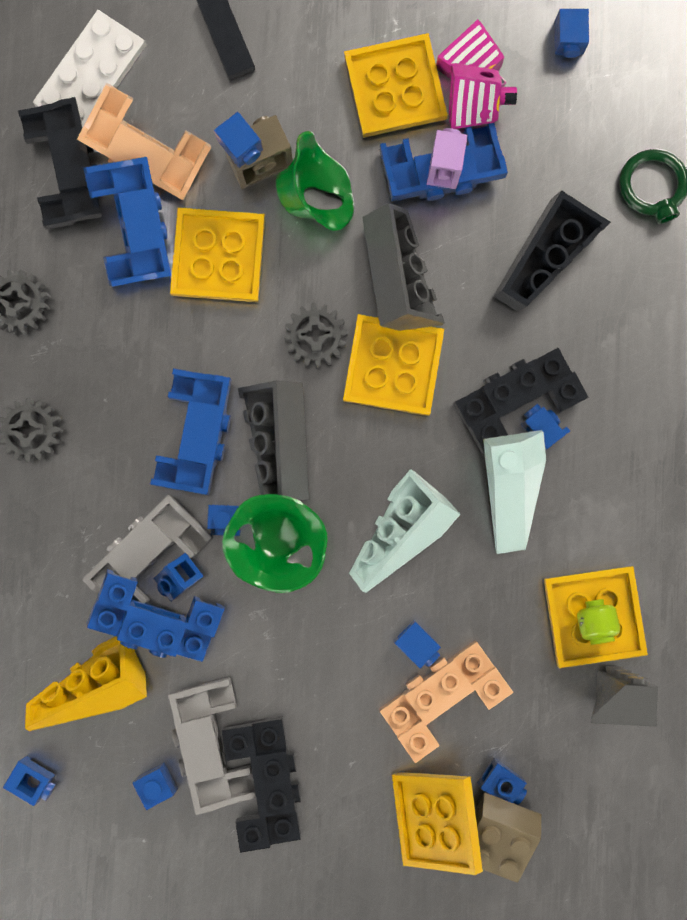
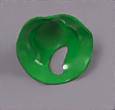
(318, 170)
(279, 530)

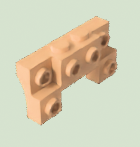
(121, 141)
(438, 692)

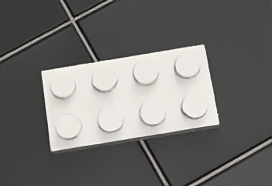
(97, 57)

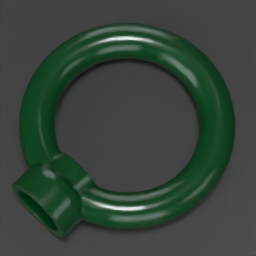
(666, 209)

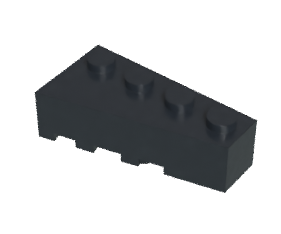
(552, 245)

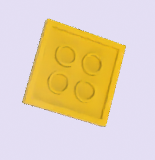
(395, 85)
(217, 254)
(393, 367)
(568, 595)
(437, 822)

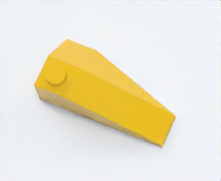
(98, 686)

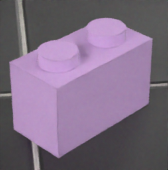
(447, 158)

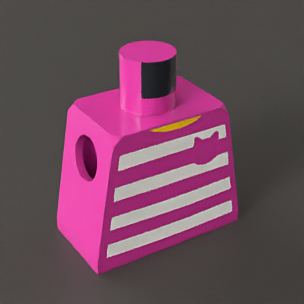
(471, 48)
(476, 96)

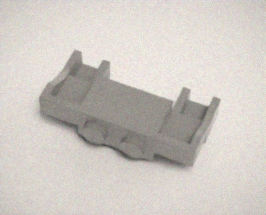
(148, 542)
(201, 747)

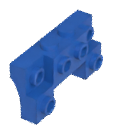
(409, 176)
(138, 220)
(201, 433)
(151, 626)

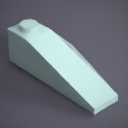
(514, 481)
(410, 524)

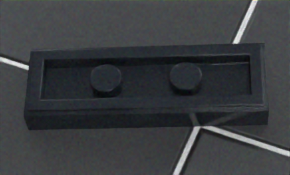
(226, 37)

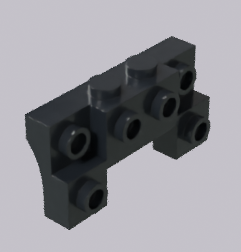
(61, 126)
(522, 385)
(273, 782)

